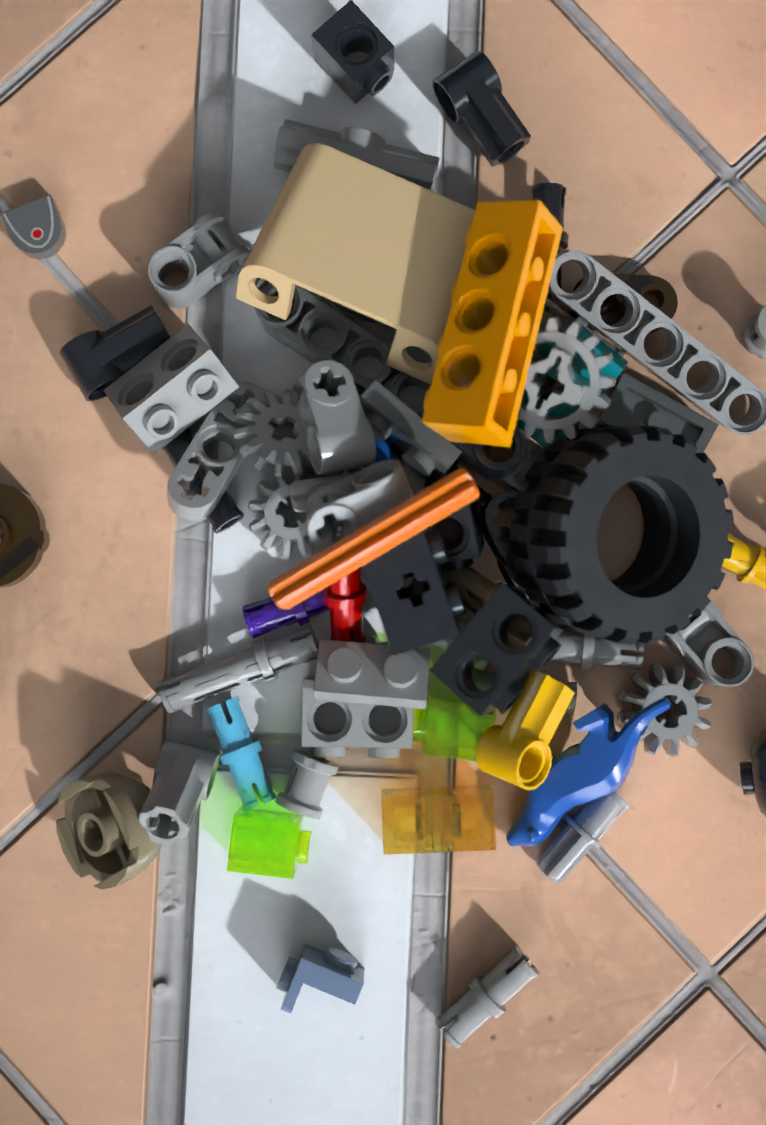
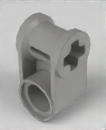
(200, 257)
(334, 420)
(355, 501)
(702, 638)

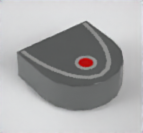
(36, 227)

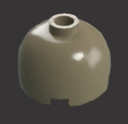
(104, 830)

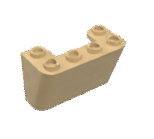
(364, 245)

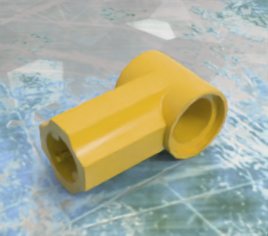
(520, 746)

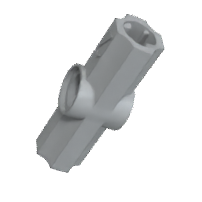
(359, 143)

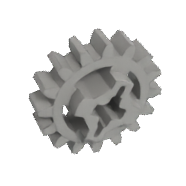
(576, 388)

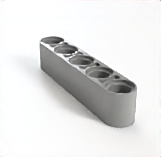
(680, 354)

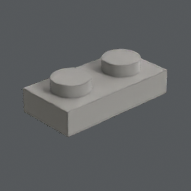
(371, 674)

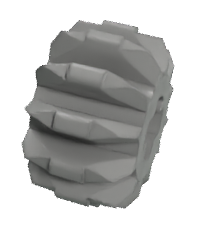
(277, 523)
(678, 722)

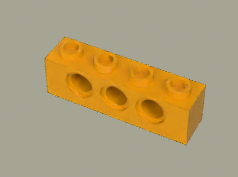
(500, 285)

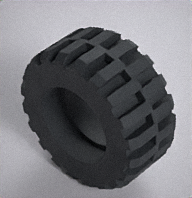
(680, 542)

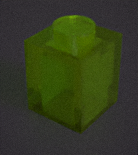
(450, 728)
(268, 843)

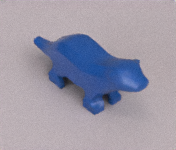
(583, 771)

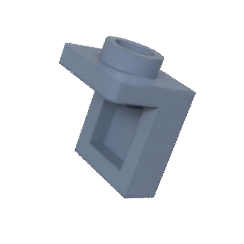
(328, 971)

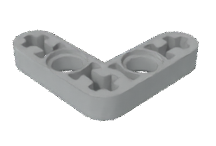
(219, 473)

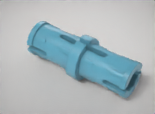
(241, 753)

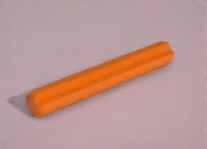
(373, 539)

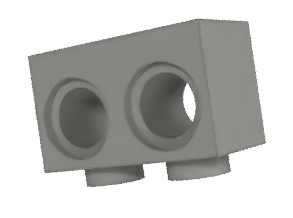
(170, 389)
(355, 733)

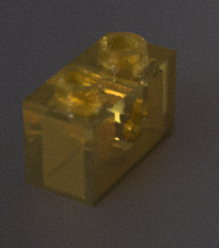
(438, 819)

